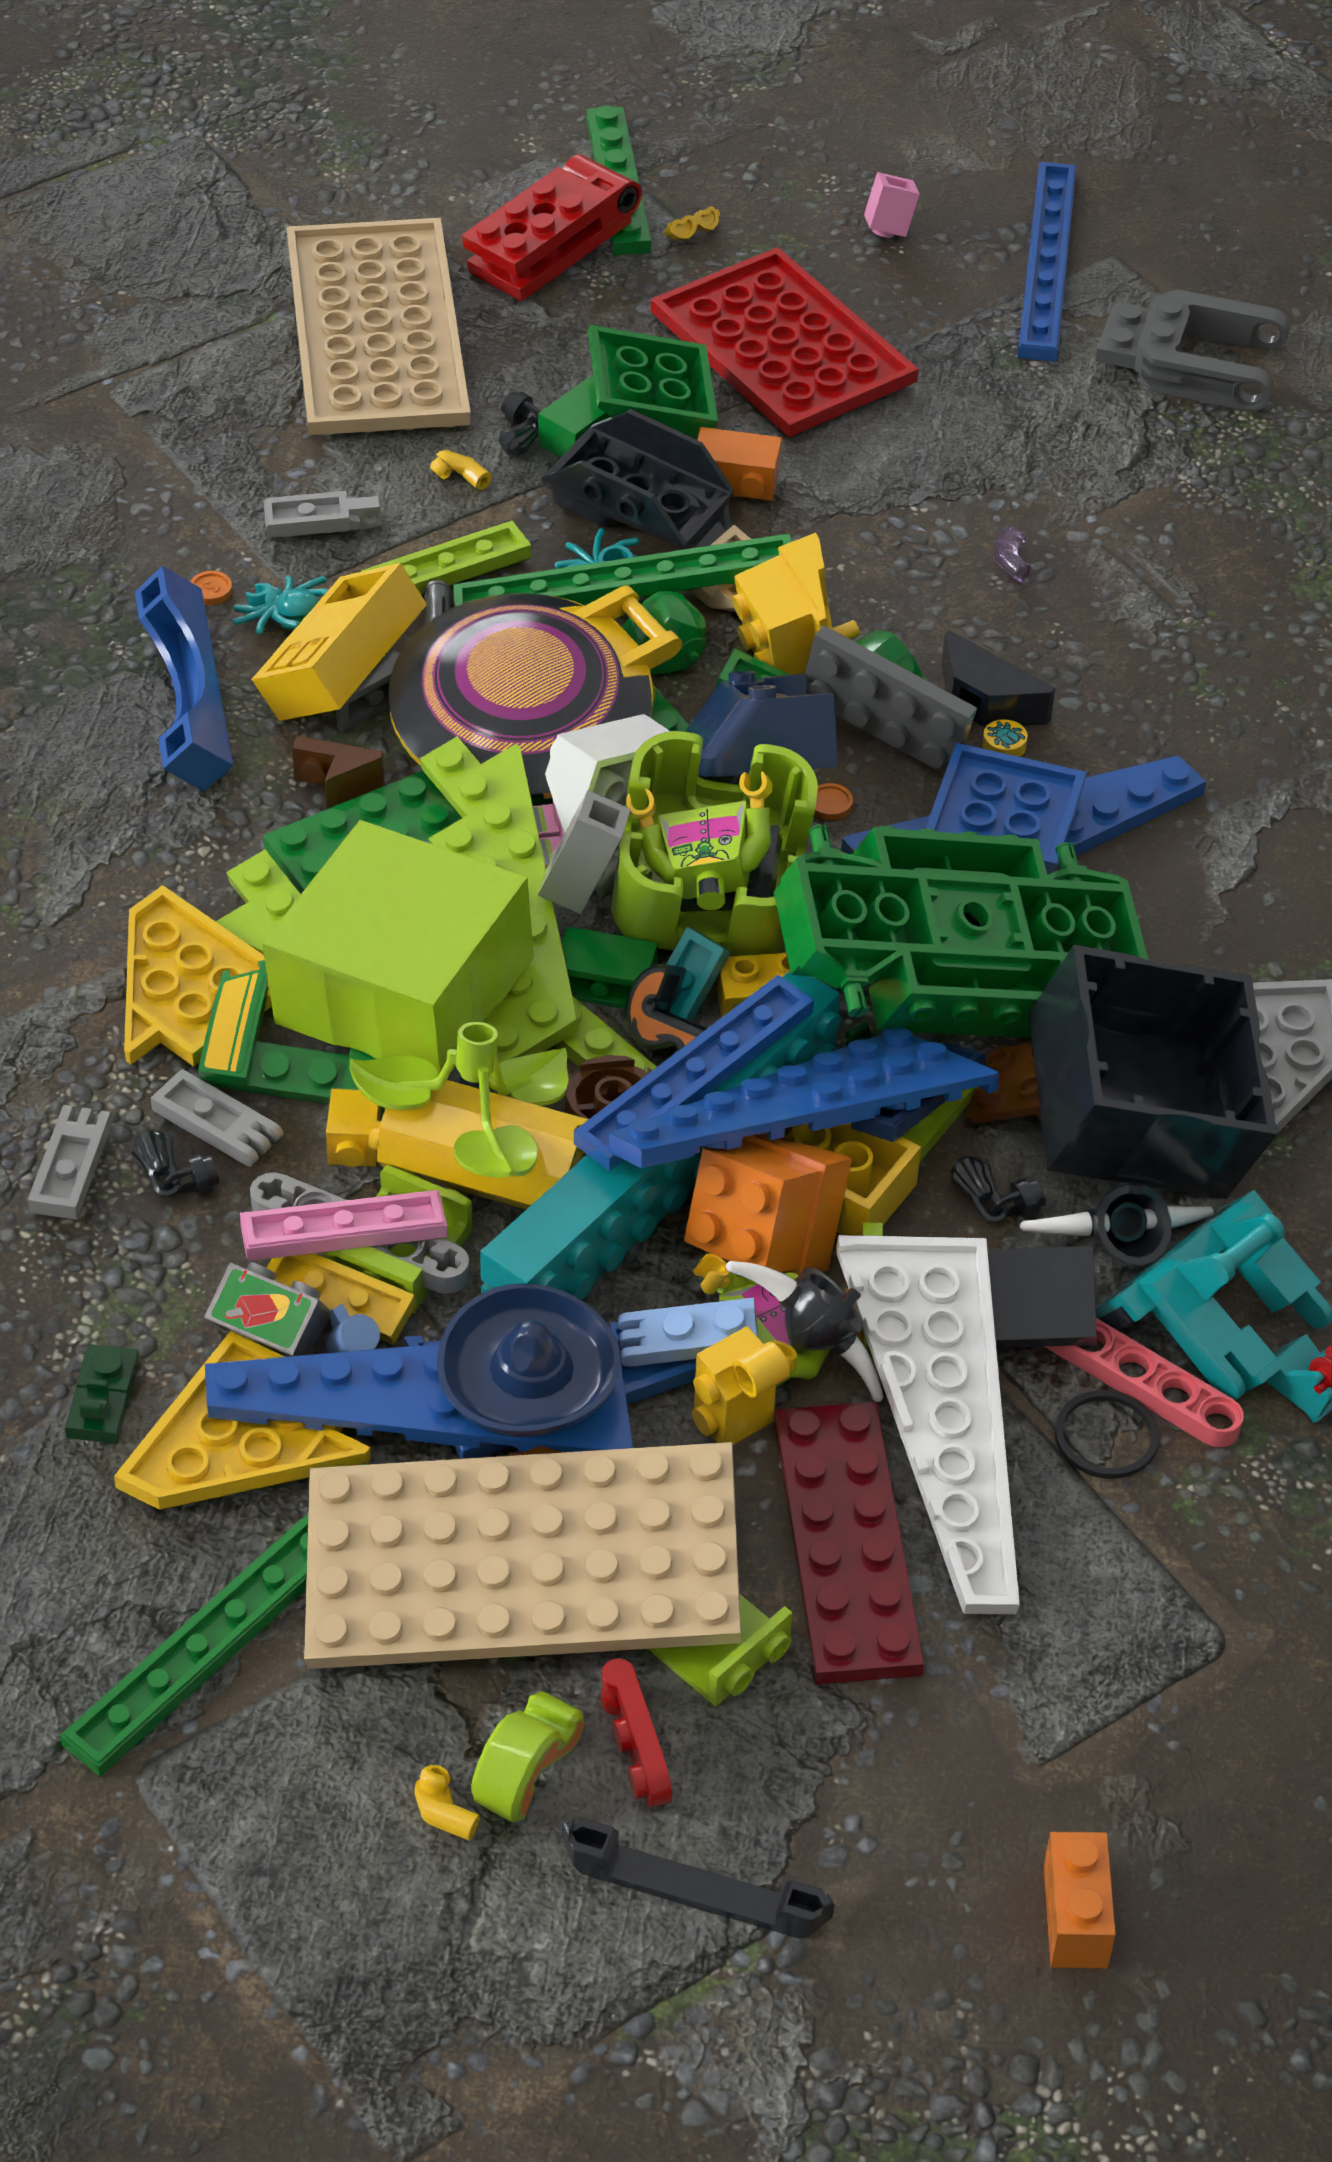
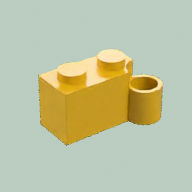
(737, 1386)

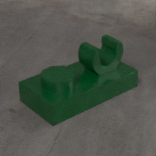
(102, 1394)

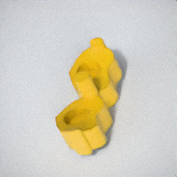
(684, 228)

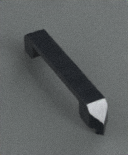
(597, 1854)

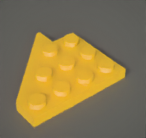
(175, 974)
(206, 1458)

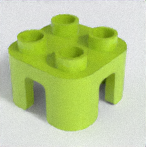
(669, 769)

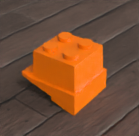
(769, 1203)

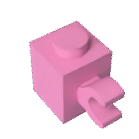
(891, 205)

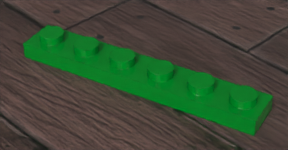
(613, 149)

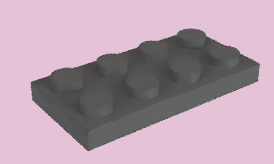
(888, 699)

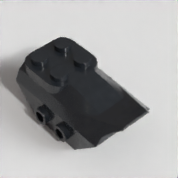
(645, 478)

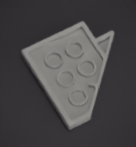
(1295, 1041)

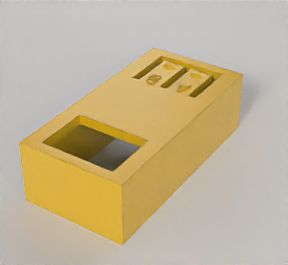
(339, 642)

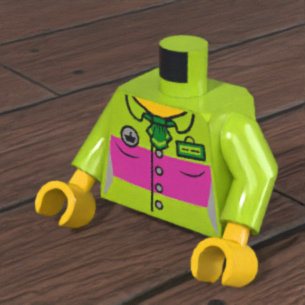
(708, 845)
(769, 1313)

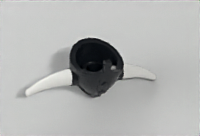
(1128, 1223)
(817, 1315)

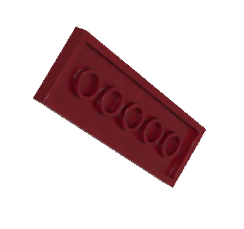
(847, 1544)

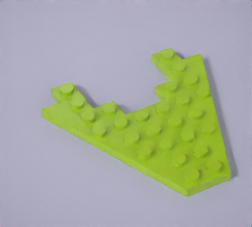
(495, 829)

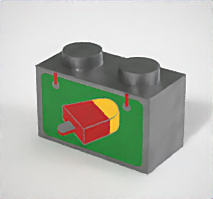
(268, 1311)

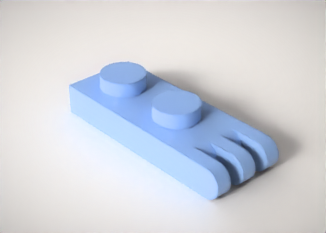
(681, 1330)

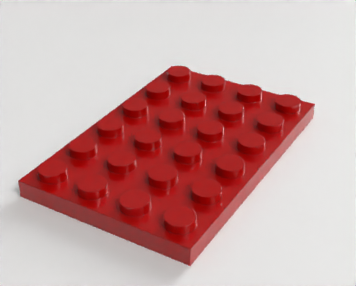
(784, 341)

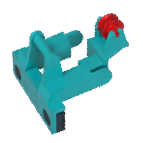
(1234, 1359)

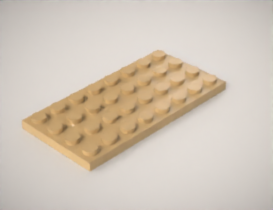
(376, 327)
(522, 1556)

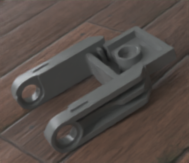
(1155, 337)

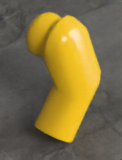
(464, 465)
(438, 1807)

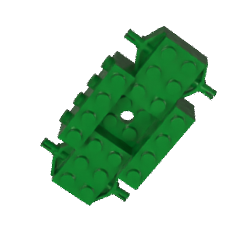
(900, 920)

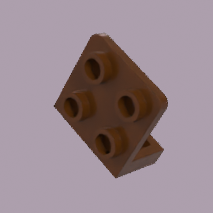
(1016, 1087)

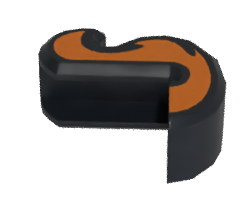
(649, 1008)

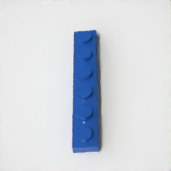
(700, 1064)

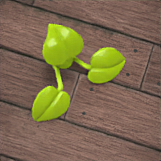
(533, 1078)

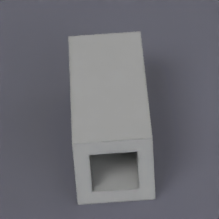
(584, 851)

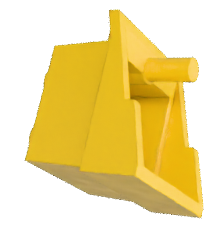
(786, 605)

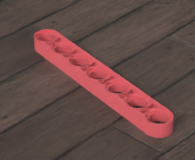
(1160, 1376)

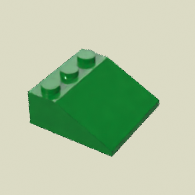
(653, 377)

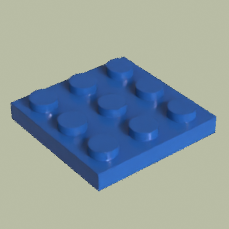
(1007, 796)

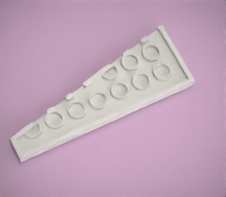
(937, 1360)

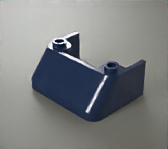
(764, 711)

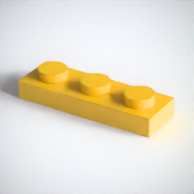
(355, 1290)

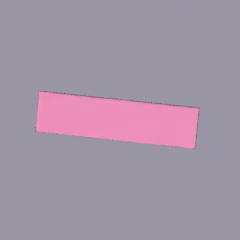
(343, 1225)

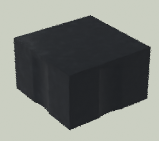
(1150, 1073)

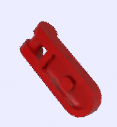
(635, 1733)

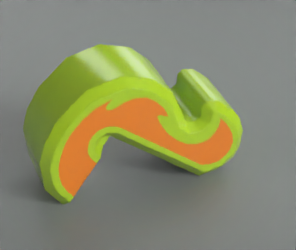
(521, 1750)

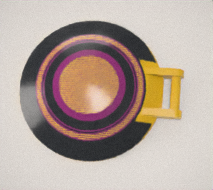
(524, 674)

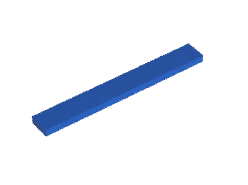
(1047, 262)

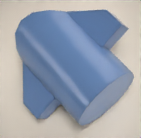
(351, 1332)

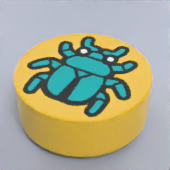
(1005, 737)

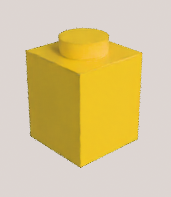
(349, 1128)

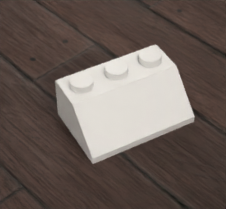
(596, 761)

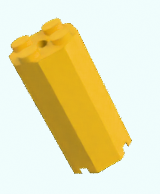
(425, 1140)

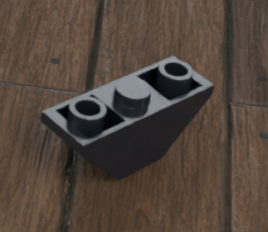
(994, 685)

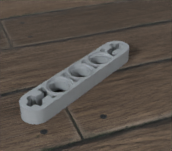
(441, 1251)

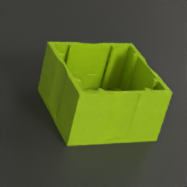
(398, 946)

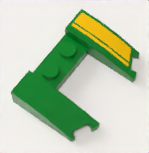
(239, 1062)

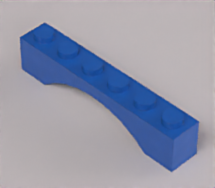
(176, 619)

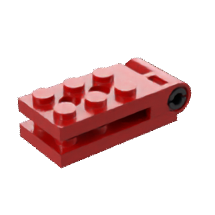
(550, 226)

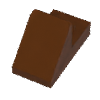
(342, 768)

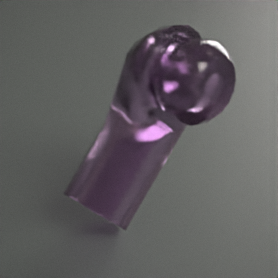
(1007, 554)

